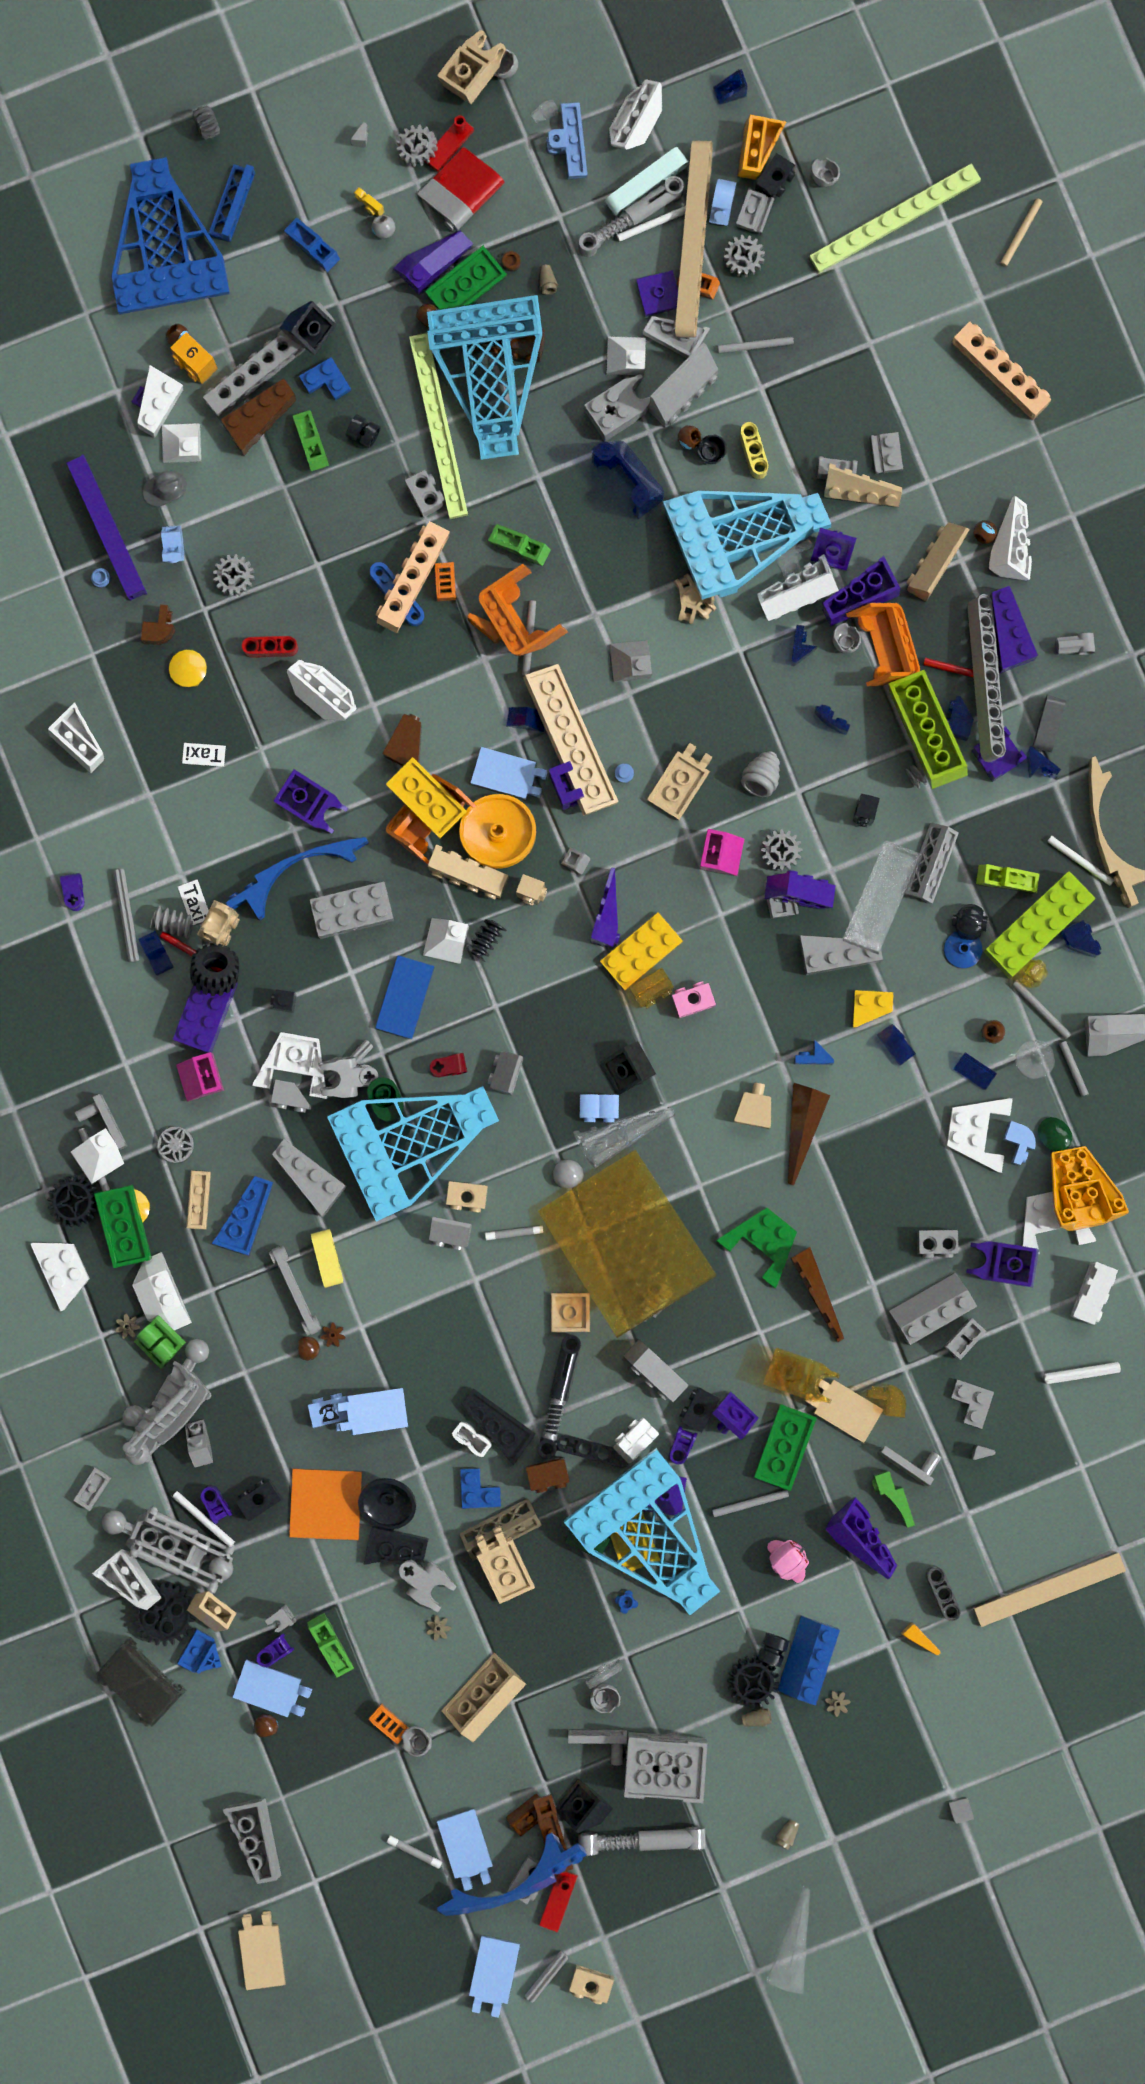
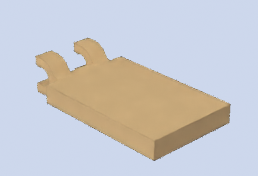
(680, 782)
(847, 1410)
(503, 1566)
(261, 1953)

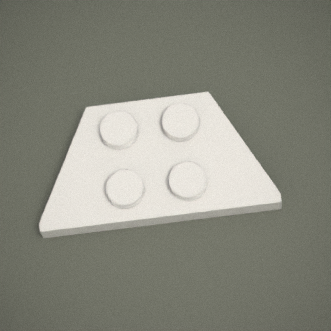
(62, 1270)

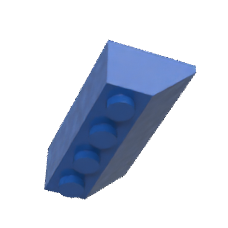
(808, 1660)

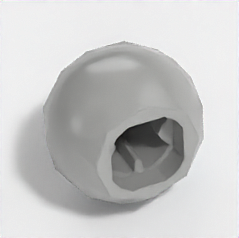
(383, 226)
(133, 1415)

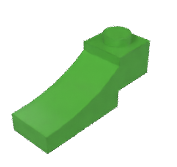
(311, 440)
(519, 544)
(884, 1485)
(330, 1645)

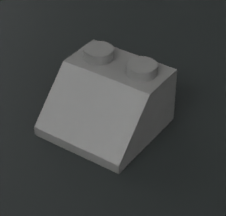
(506, 1072)
(450, 1232)

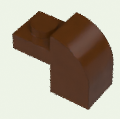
(158, 632)

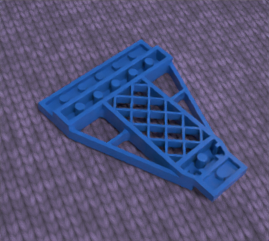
(169, 283)

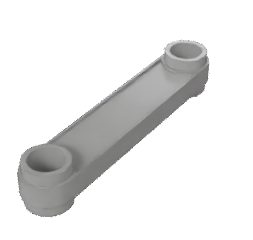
(310, 1324)

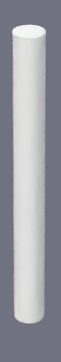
(652, 223)
(1080, 860)
(203, 1519)

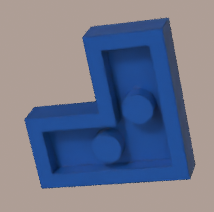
(328, 374)
(473, 1495)

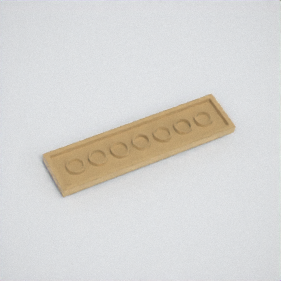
(570, 738)

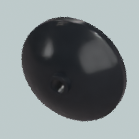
(386, 1511)

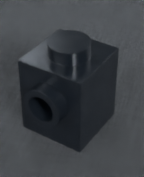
(283, 1000)

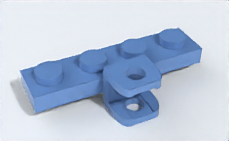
(569, 141)

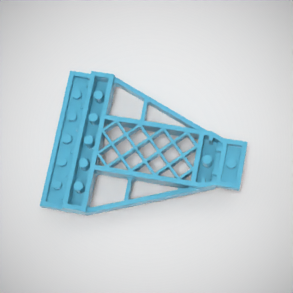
(491, 324)
(701, 543)
(370, 1160)
(619, 1505)

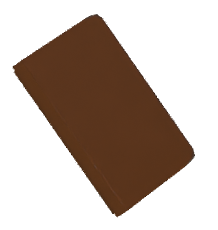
(523, 1817)

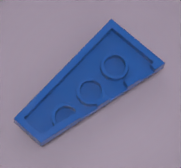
(243, 1223)

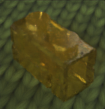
(651, 988)

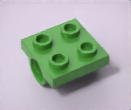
(159, 1342)

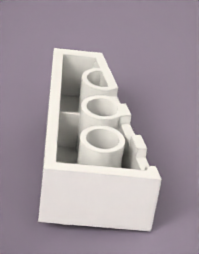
(798, 589)

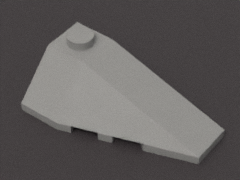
(1113, 1032)

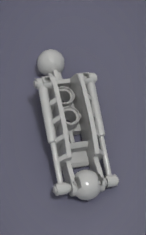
(172, 1407)
(219, 1568)

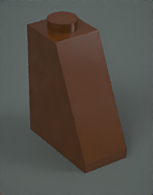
(405, 741)

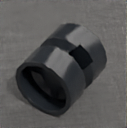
(357, 428)
(773, 1649)

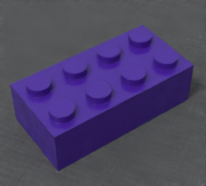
(203, 1019)

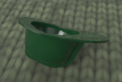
(384, 1089)

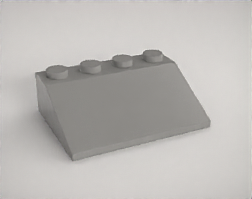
(683, 386)

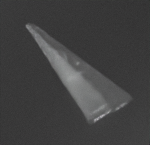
(607, 1141)
(789, 1964)

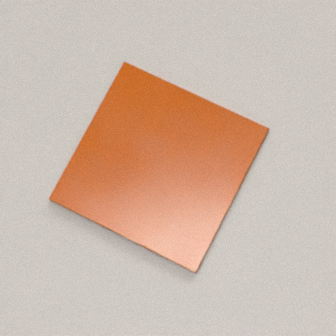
(325, 1504)

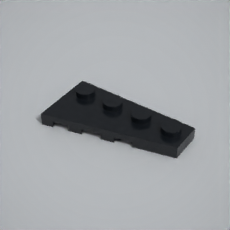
(504, 1430)

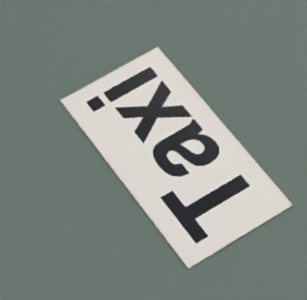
(203, 754)
(194, 901)

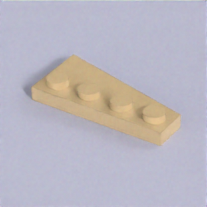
(852, 487)

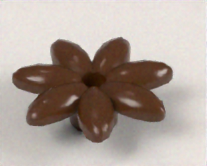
(336, 1332)

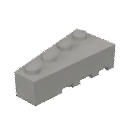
(831, 954)
(314, 1181)
(255, 1836)

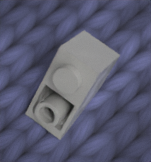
(289, 1095)
(198, 1443)

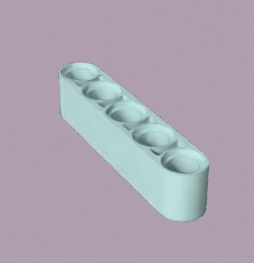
(647, 181)

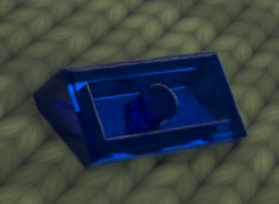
(975, 1071)

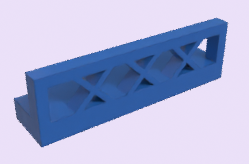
(236, 204)

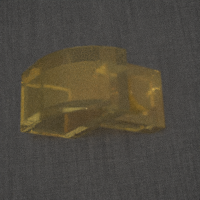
(894, 1400)

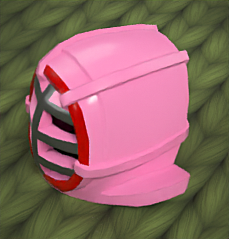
(788, 1560)

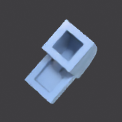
(722, 202)
(172, 544)
(1023, 1138)

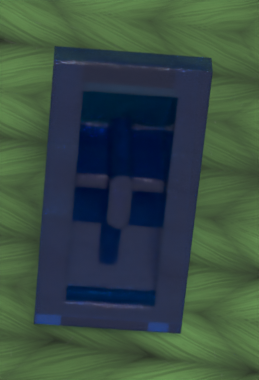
(731, 88)
(524, 718)

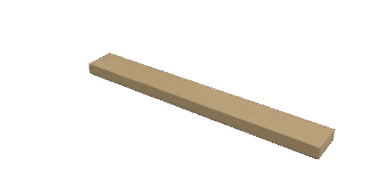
(1049, 1589)

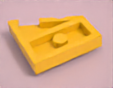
(870, 1006)

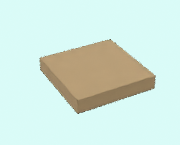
(570, 1312)

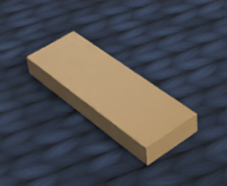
(198, 1200)

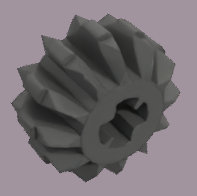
(206, 122)

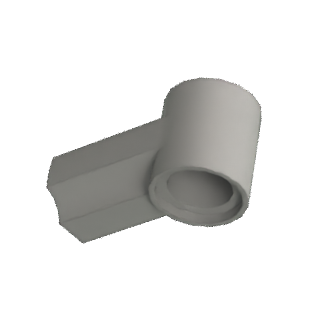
(1081, 644)

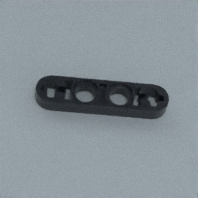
(593, 1453)

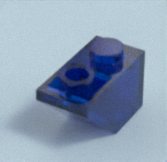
(960, 719)
(1079, 939)

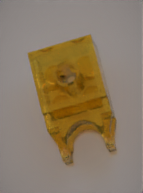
(805, 1376)

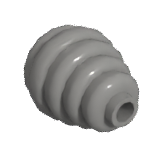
(762, 775)

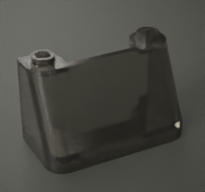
(139, 1683)

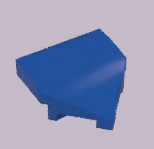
(200, 1653)

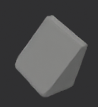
(360, 137)
(576, 860)
(981, 1452)
(961, 1810)

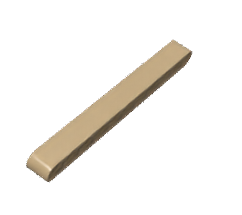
(693, 239)

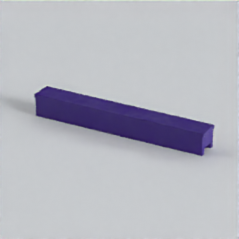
(106, 527)

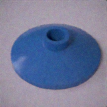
(959, 958)

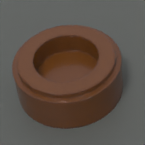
(511, 261)

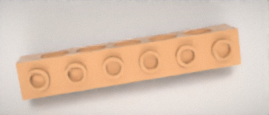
(1003, 381)
(393, 619)

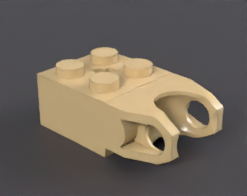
(471, 67)
(218, 924)

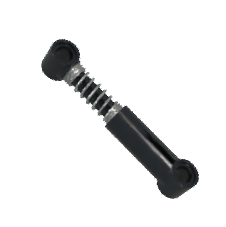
(559, 1394)

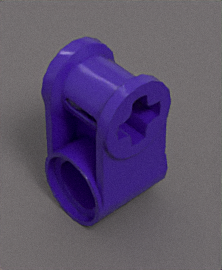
(73, 888)
(682, 1444)
(215, 1505)
(275, 1651)

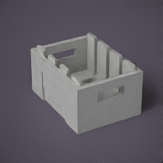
(666, 1751)

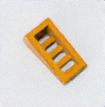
(914, 1634)

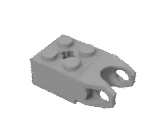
(622, 402)

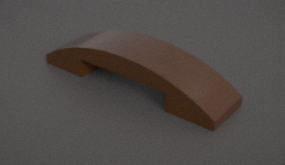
(548, 1820)

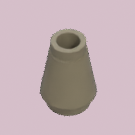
(547, 280)
(757, 1718)
(787, 1834)

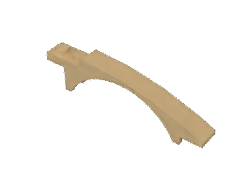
(1125, 874)

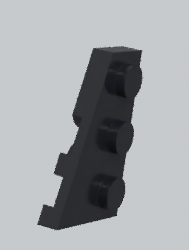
(392, 1545)

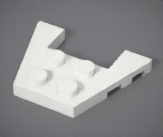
(294, 1055)
(969, 1131)
(1042, 1218)

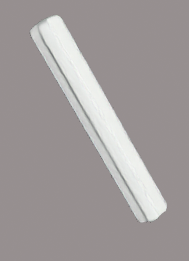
(1081, 1373)

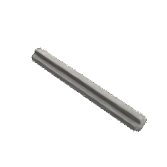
(126, 915)

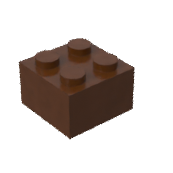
(547, 1475)

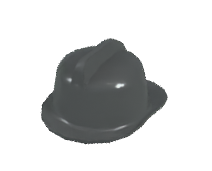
(164, 488)

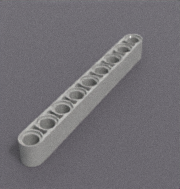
(986, 678)

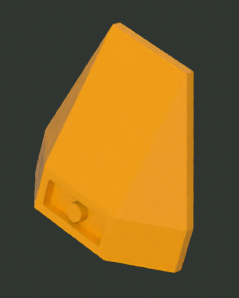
(1083, 1191)

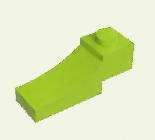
(1007, 878)

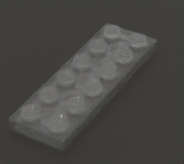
(881, 897)

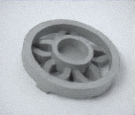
(175, 1144)

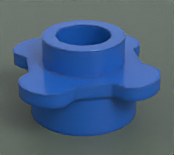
(621, 1601)

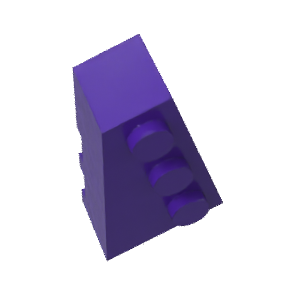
(800, 889)

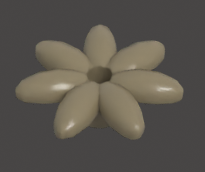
(132, 1326)
(437, 1633)
(837, 1708)

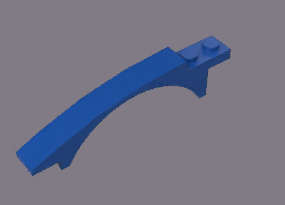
(257, 893)
(553, 1861)

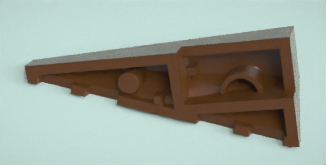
(807, 1112)
(810, 1274)

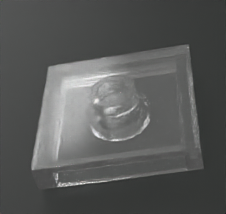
(603, 1673)

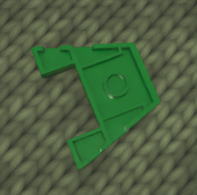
(767, 1234)

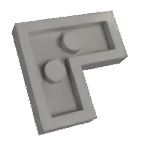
(978, 1400)

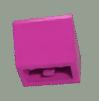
(722, 852)
(200, 1076)

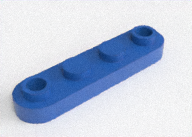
(385, 583)

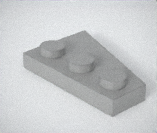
(663, 332)

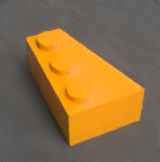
(757, 144)

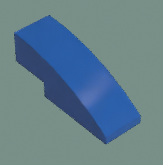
(312, 244)

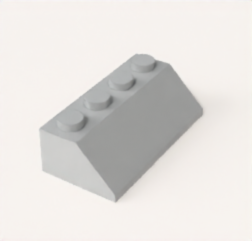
(932, 1308)

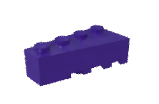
(872, 586)
(1011, 633)

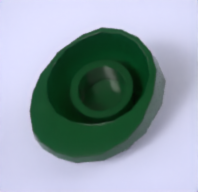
(1055, 1134)

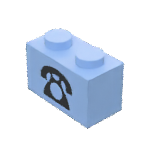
(323, 1412)

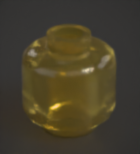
(1033, 973)

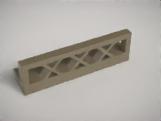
(515, 1528)

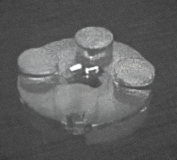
(1045, 1057)

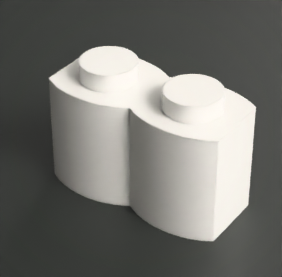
(476, 1442)

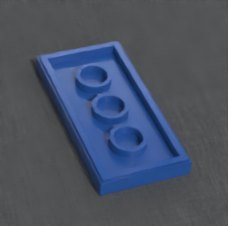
(404, 997)

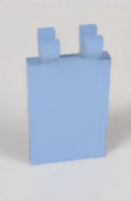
(507, 774)
(373, 1412)
(270, 1689)
(466, 1847)
(493, 1973)

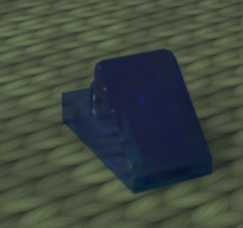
(800, 650)
(1036, 760)
(896, 1044)

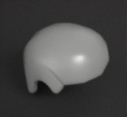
(508, 65)
(825, 172)
(846, 638)
(568, 1174)
(604, 1698)
(416, 1741)

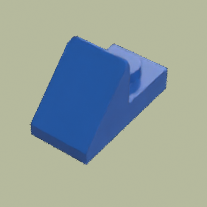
(819, 1056)

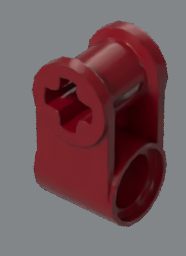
(452, 1064)

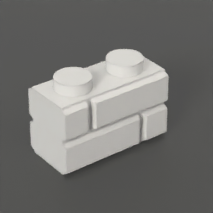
(635, 1440)

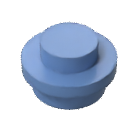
(100, 577)
(624, 773)

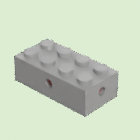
(351, 910)

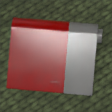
(461, 188)

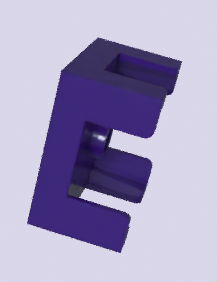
(1003, 764)
(556, 775)

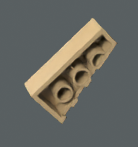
(467, 873)

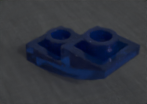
(825, 714)

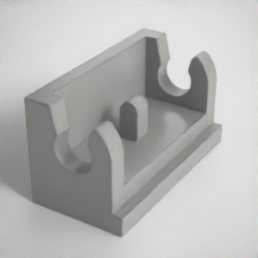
(823, 466)
(283, 1616)

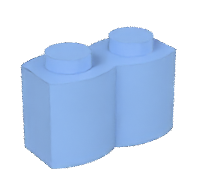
(599, 1107)

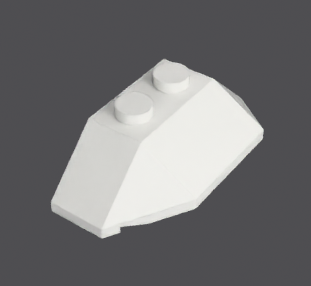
(637, 115)
(321, 691)
(159, 1293)

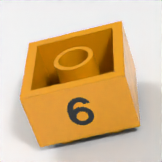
(193, 358)

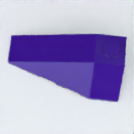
(429, 263)
(606, 923)

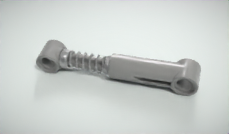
(633, 215)
(689, 1838)

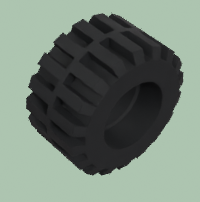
(217, 957)

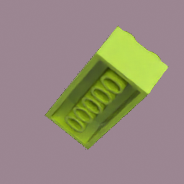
(928, 729)
(1039, 925)

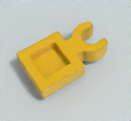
(371, 205)

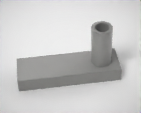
(101, 1106)
(921, 1475)
(613, 1737)

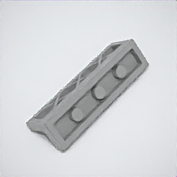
(935, 863)

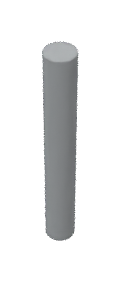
(1073, 1068)

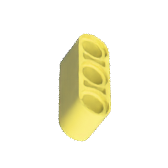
(753, 459)
(327, 1258)

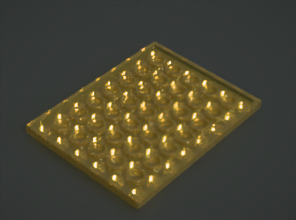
(626, 1243)

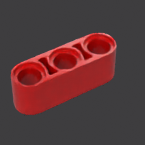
(278, 651)

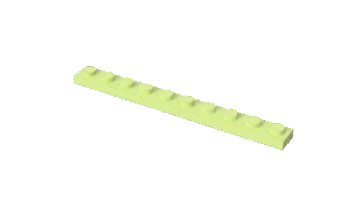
(895, 218)
(438, 426)

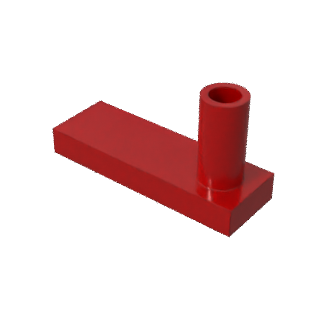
(450, 142)
(558, 1901)

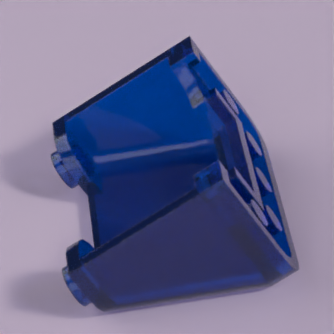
(647, 491)

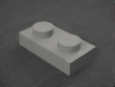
(92, 1489)

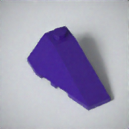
(855, 1533)

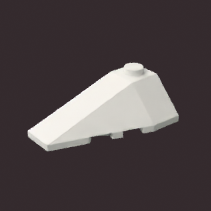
(1009, 553)

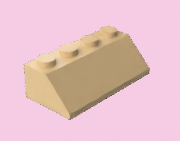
(937, 560)
(483, 1697)

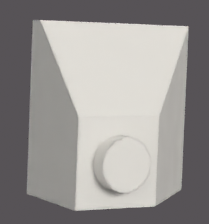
(626, 356)
(181, 443)
(446, 940)
(98, 1156)

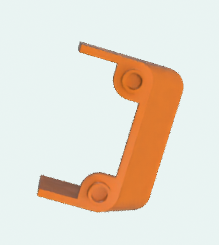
(497, 604)
(890, 639)
(411, 831)

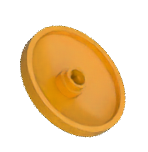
(498, 831)

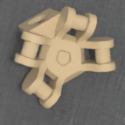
(691, 599)

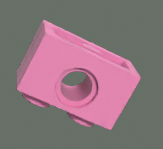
(685, 1008)

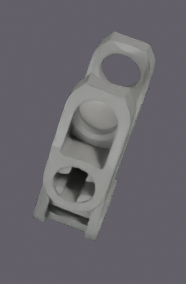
(348, 1076)
(423, 1581)

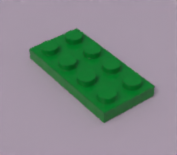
(466, 281)
(123, 1226)
(785, 1447)

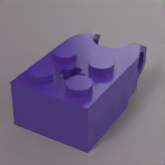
(314, 805)
(999, 1260)

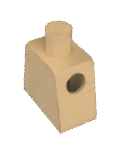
(754, 1108)

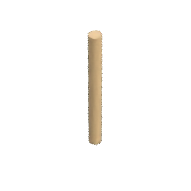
(1021, 232)

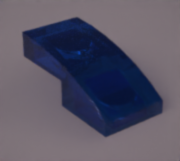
(156, 953)

